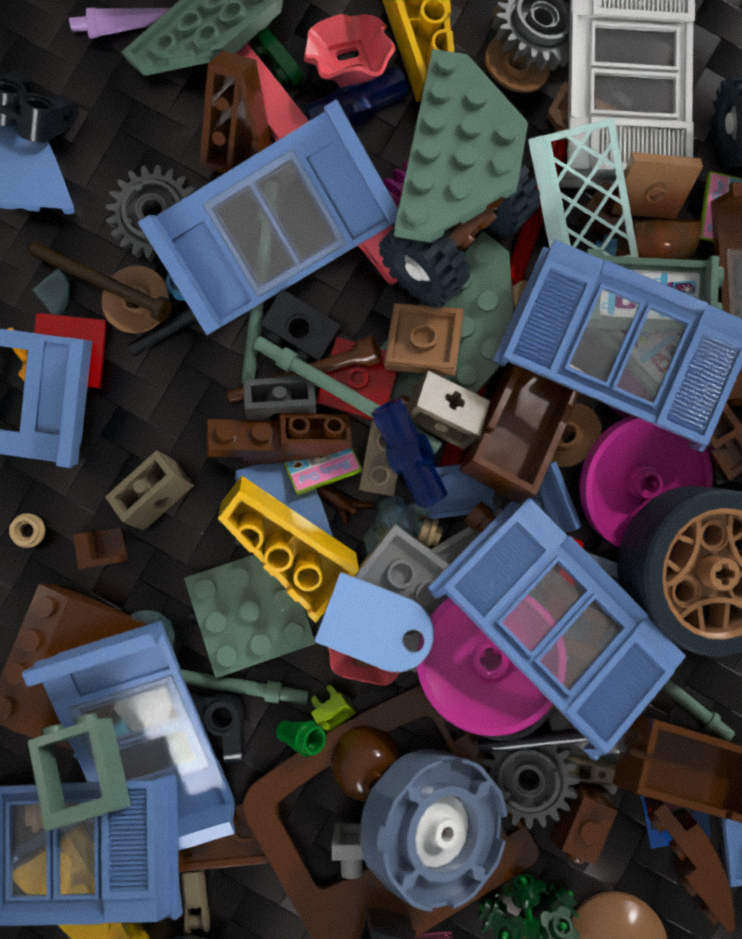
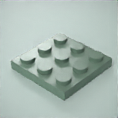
(246, 615)

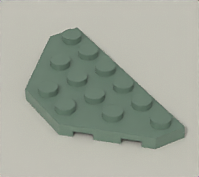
(198, 31)
(462, 149)
(487, 314)

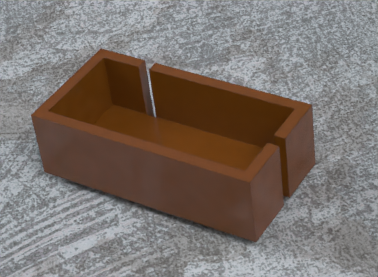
(520, 433)
(681, 768)

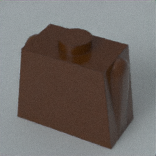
(586, 825)

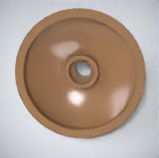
(617, 917)

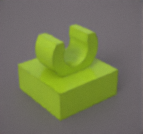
(333, 711)

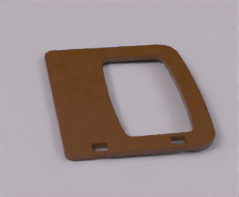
(341, 907)

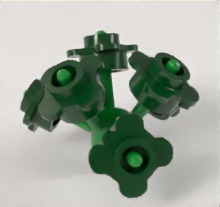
(526, 895)

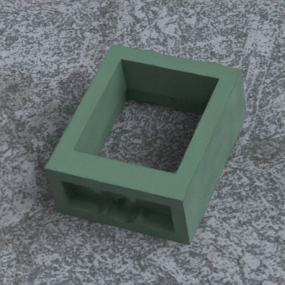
(108, 767)

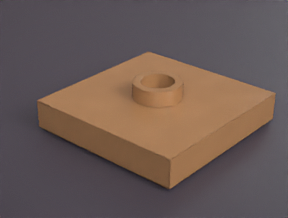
(657, 184)
(424, 339)

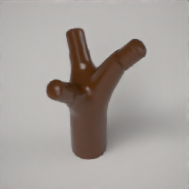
(342, 502)

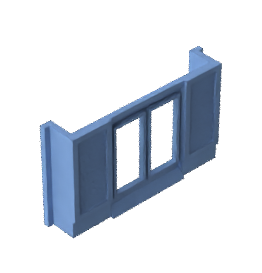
(51, 397)

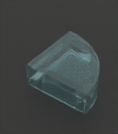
(54, 292)

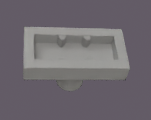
(347, 848)

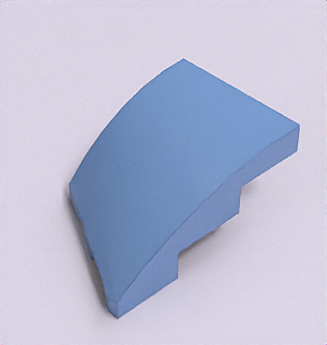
(30, 175)
(276, 482)

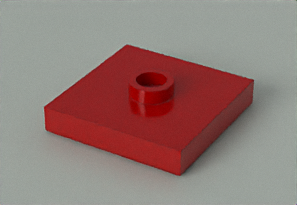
(78, 328)
(370, 381)

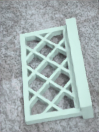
(550, 192)

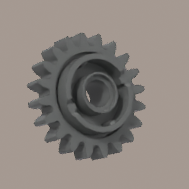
(534, 30)
(137, 200)
(538, 798)

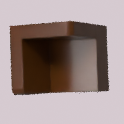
(604, 213)
(100, 548)

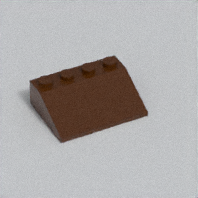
(53, 624)

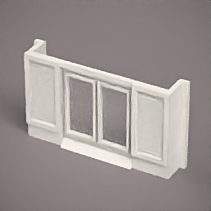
(632, 66)

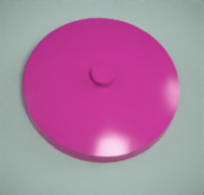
(630, 468)
(474, 680)

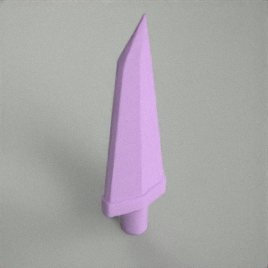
(115, 20)

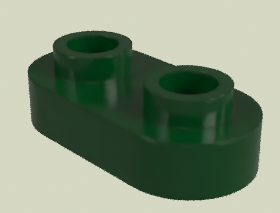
(284, 66)

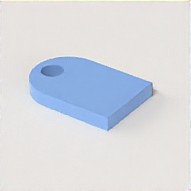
(372, 625)

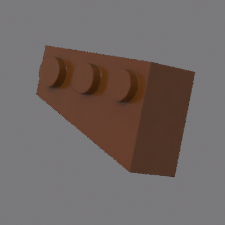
(233, 113)

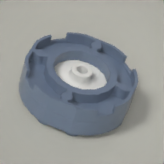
(433, 829)

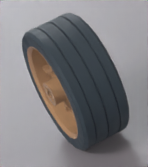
(701, 566)

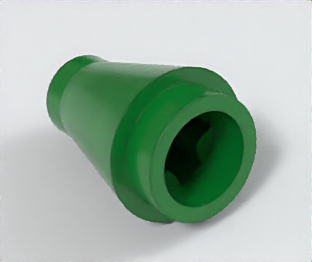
(302, 736)

